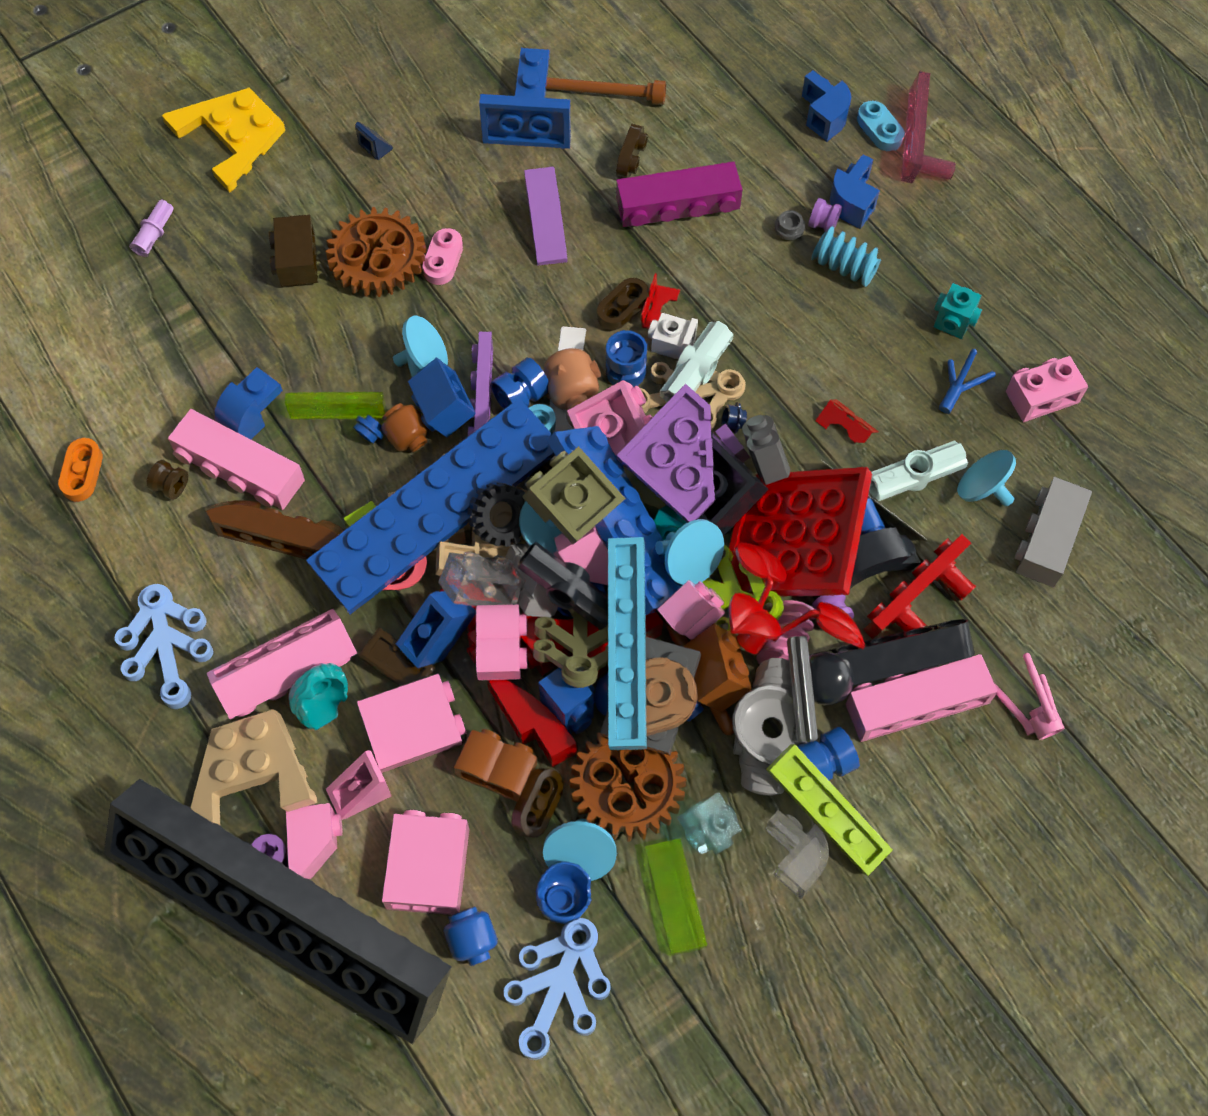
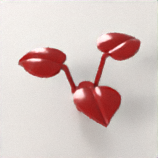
(757, 626)

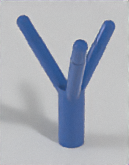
(956, 385)

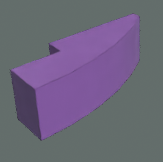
(545, 216)

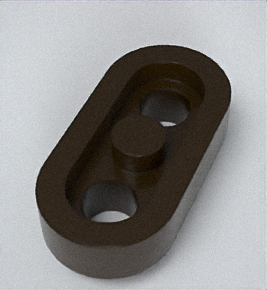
(628, 158)
(621, 306)
(537, 803)

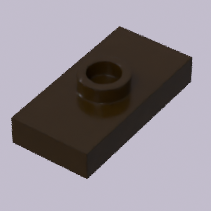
(390, 661)

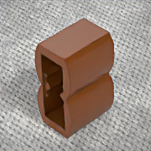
(495, 764)

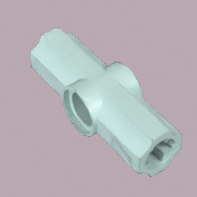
(698, 361)
(932, 463)

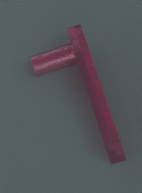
(913, 158)

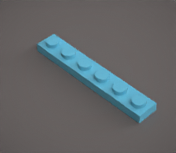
(626, 644)

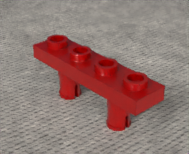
(941, 568)

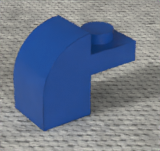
(828, 105)
(853, 192)
(242, 404)

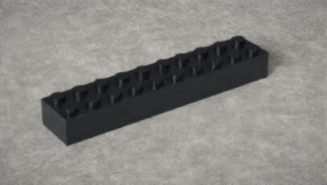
(276, 910)

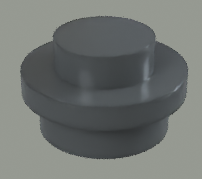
(790, 225)

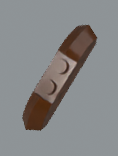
(270, 528)

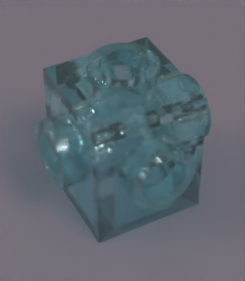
(710, 824)

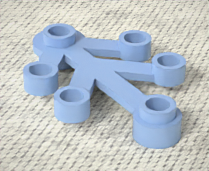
(162, 639)
(560, 980)

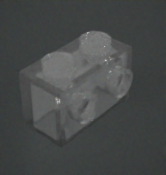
(481, 580)

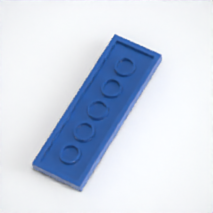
(627, 519)

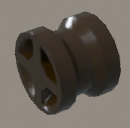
(167, 479)

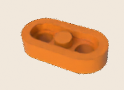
(80, 472)

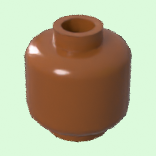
(404, 428)

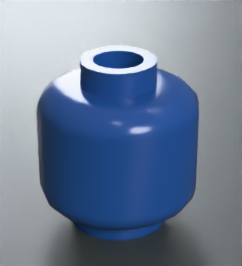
(470, 936)

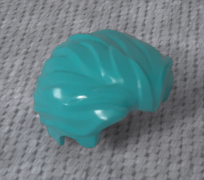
(317, 695)

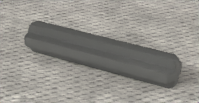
(802, 689)

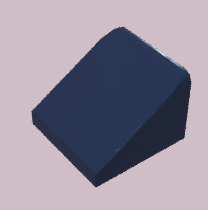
(372, 141)

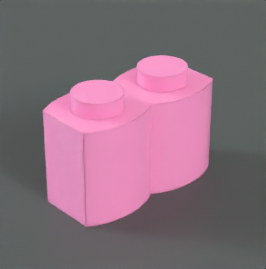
(692, 609)
(499, 642)

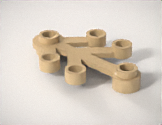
(715, 387)

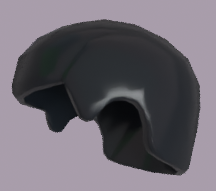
(831, 678)

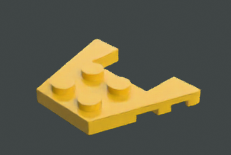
(239, 122)

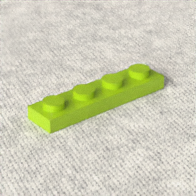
(829, 809)

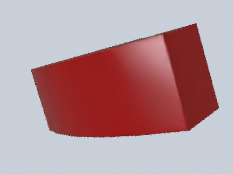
(533, 721)

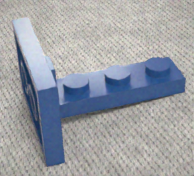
(528, 115)

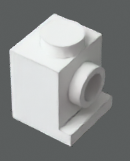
(672, 335)

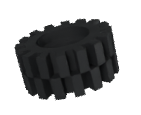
(481, 514)

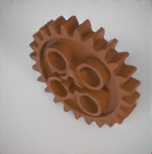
(371, 244)
(598, 797)

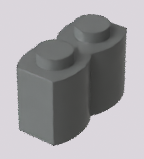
(766, 449)

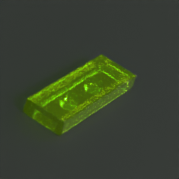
(335, 405)
(675, 897)

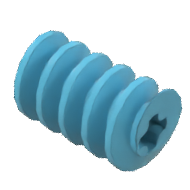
(846, 256)

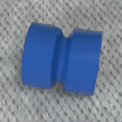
(626, 358)
(525, 382)
(832, 753)

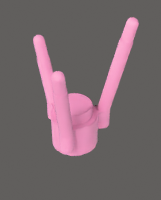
(1045, 719)

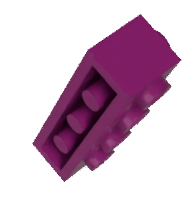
(678, 194)

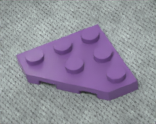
(676, 455)

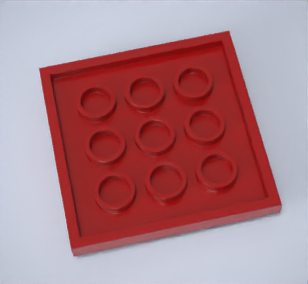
(810, 527)

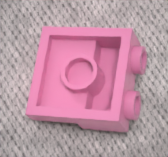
(615, 412)

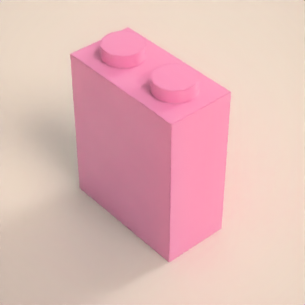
(411, 722)
(426, 863)

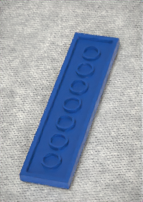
(430, 506)

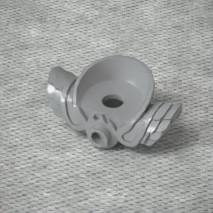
(769, 698)

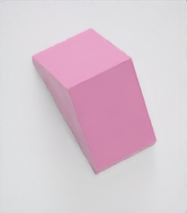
(358, 787)

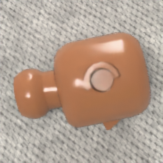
(571, 378)

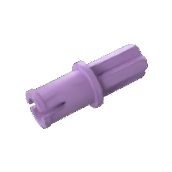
(151, 229)

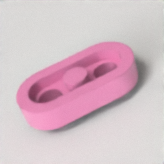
(443, 253)

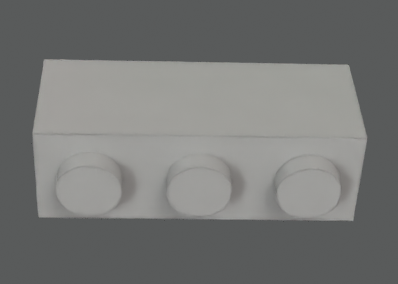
(1052, 531)

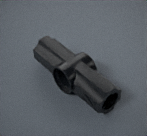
(565, 584)

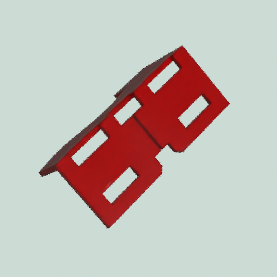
(661, 297)
(833, 415)

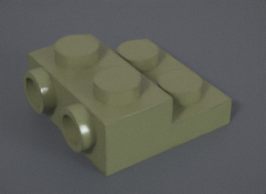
(572, 494)

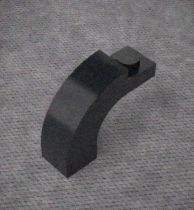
(882, 552)

